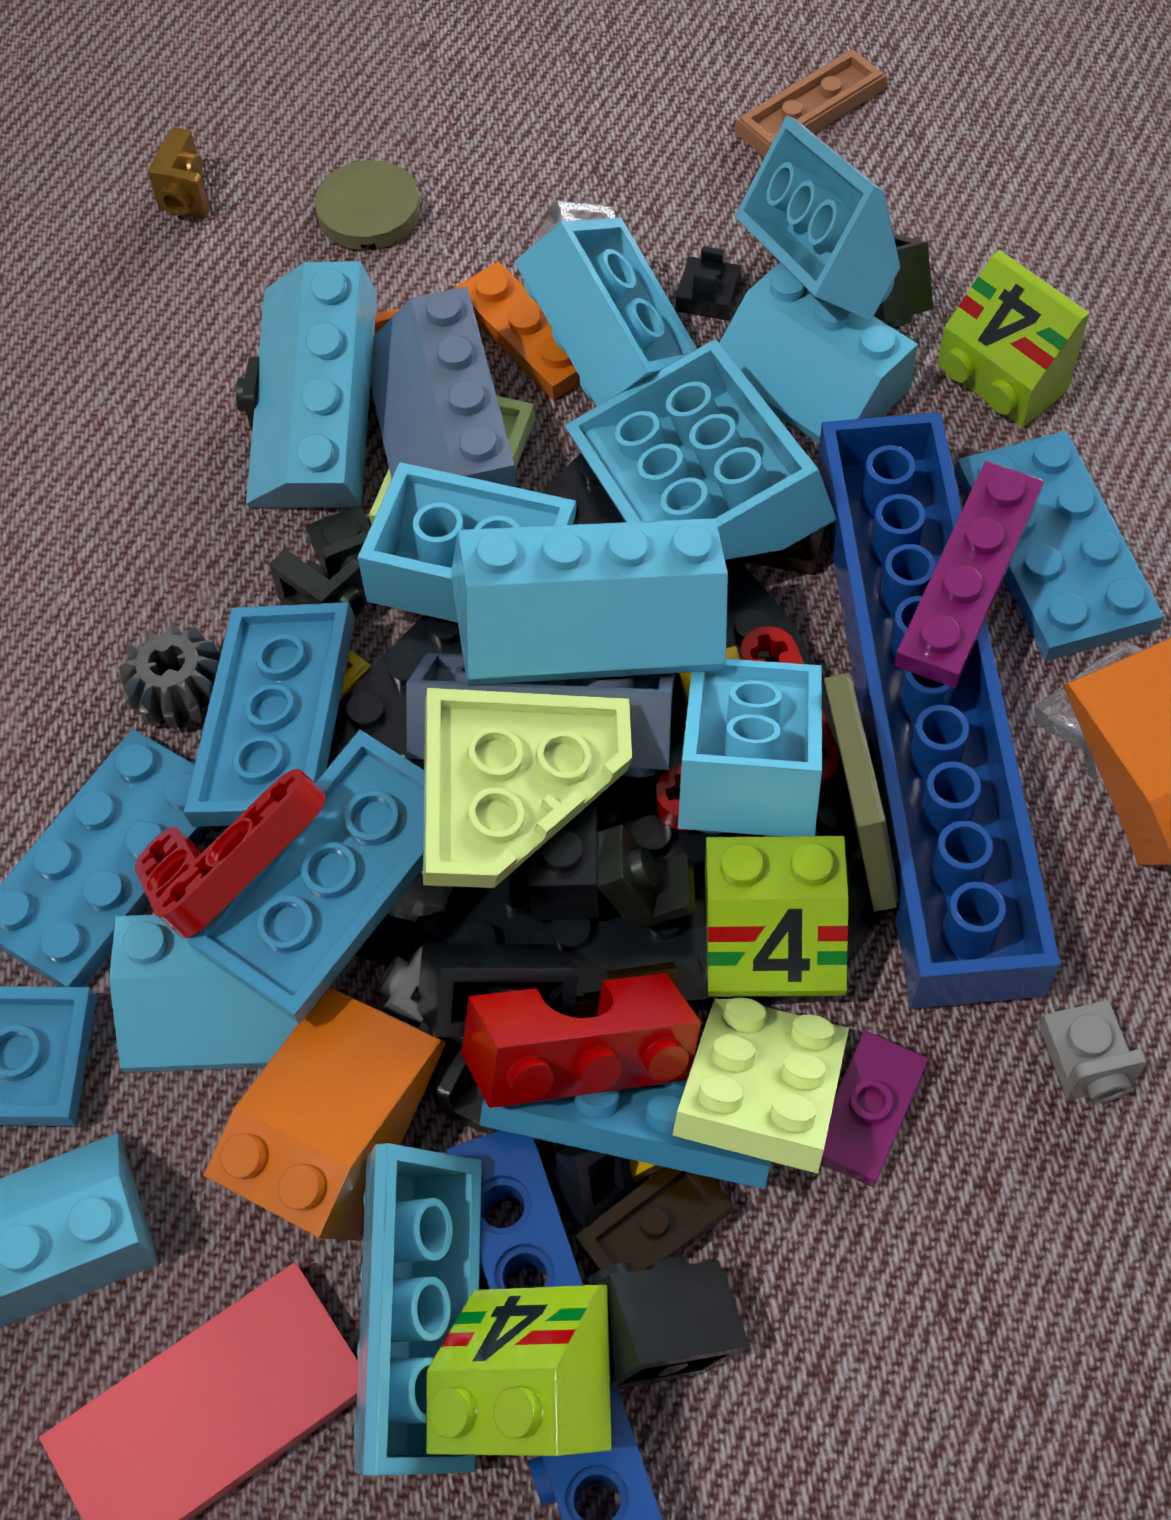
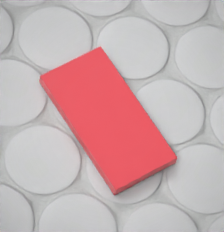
(208, 1408)

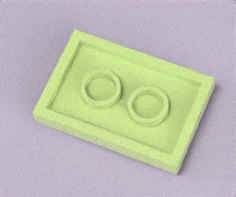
(763, 1083)

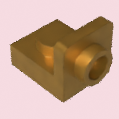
(178, 176)

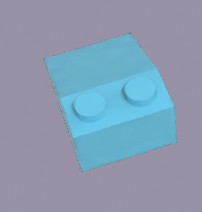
(753, 750)

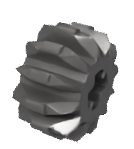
(170, 676)

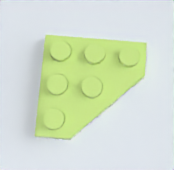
(511, 775)

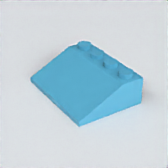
(704, 448)

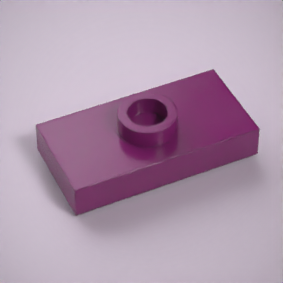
(871, 1107)

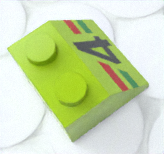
(1013, 340)
(776, 916)
(523, 1375)

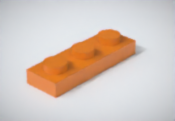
(520, 329)

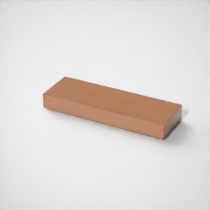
(813, 100)

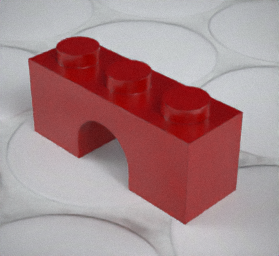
(534, 1054)

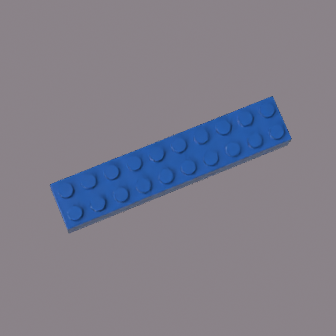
(941, 755)

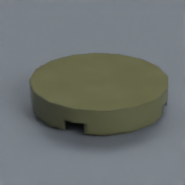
(367, 204)

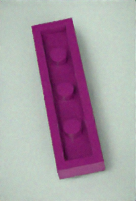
(969, 574)

